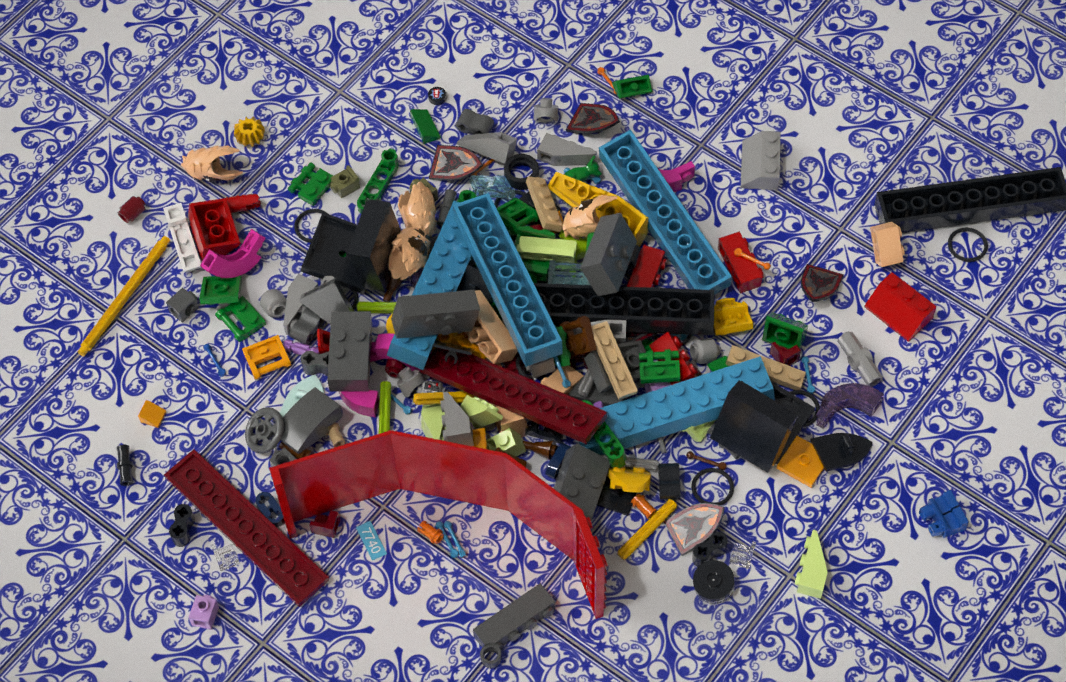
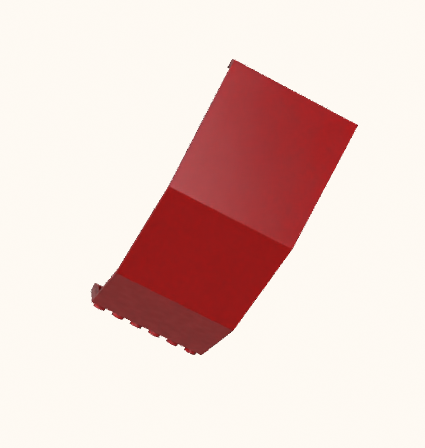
(446, 471)

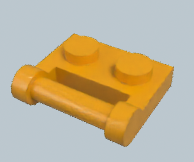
(265, 351)

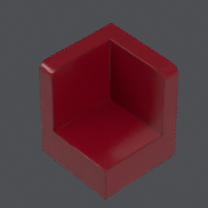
(785, 355)
(325, 525)

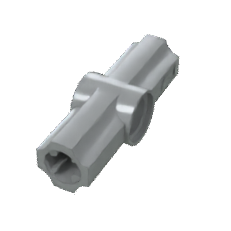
(860, 359)

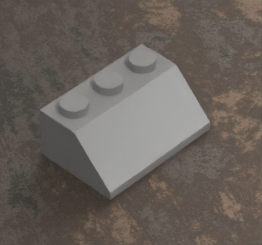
(761, 161)

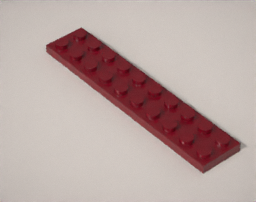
(517, 394)
(246, 528)

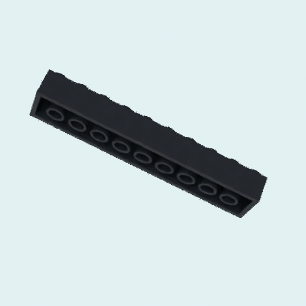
(973, 200)
(642, 307)

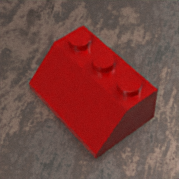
(213, 227)
(900, 307)

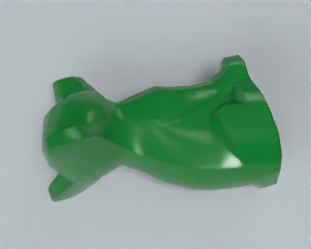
(583, 173)

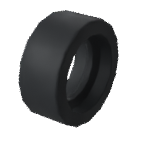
(518, 160)

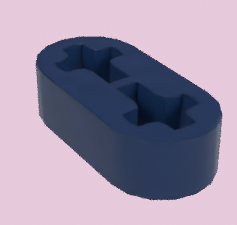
(555, 463)
(273, 507)

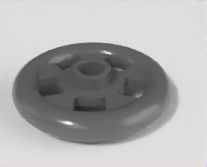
(264, 430)

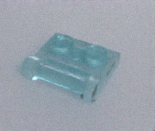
(496, 186)
(561, 277)

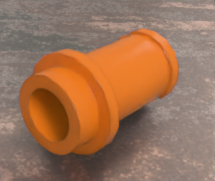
(643, 505)
(435, 535)

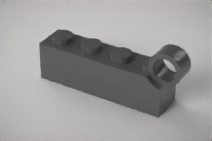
(512, 621)

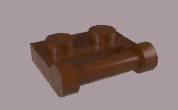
(581, 342)

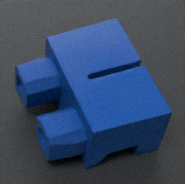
(947, 516)

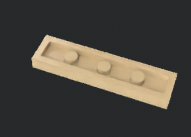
(544, 203)
(613, 361)
(777, 371)

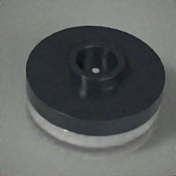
(713, 582)

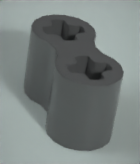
(474, 123)
(306, 326)
(315, 363)

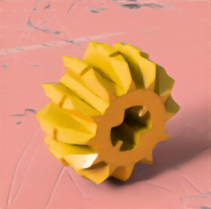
(249, 131)

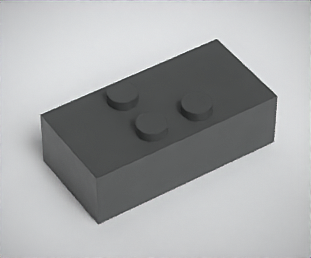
(608, 254)
(435, 314)
(350, 351)
(582, 478)

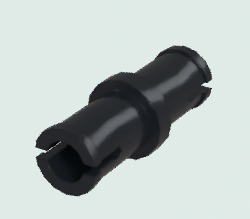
(124, 465)

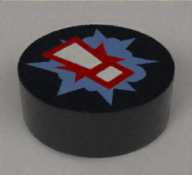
(437, 95)

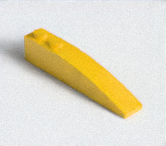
(575, 191)

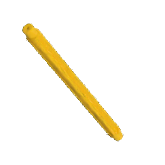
(123, 296)

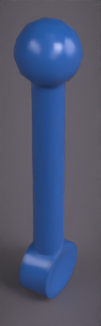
(221, 372)

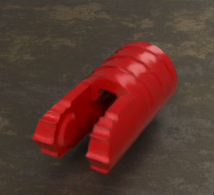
(243, 202)

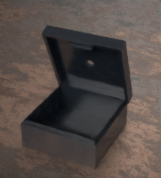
(365, 247)
(758, 425)

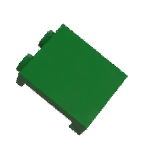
(537, 268)

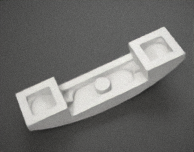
(182, 237)

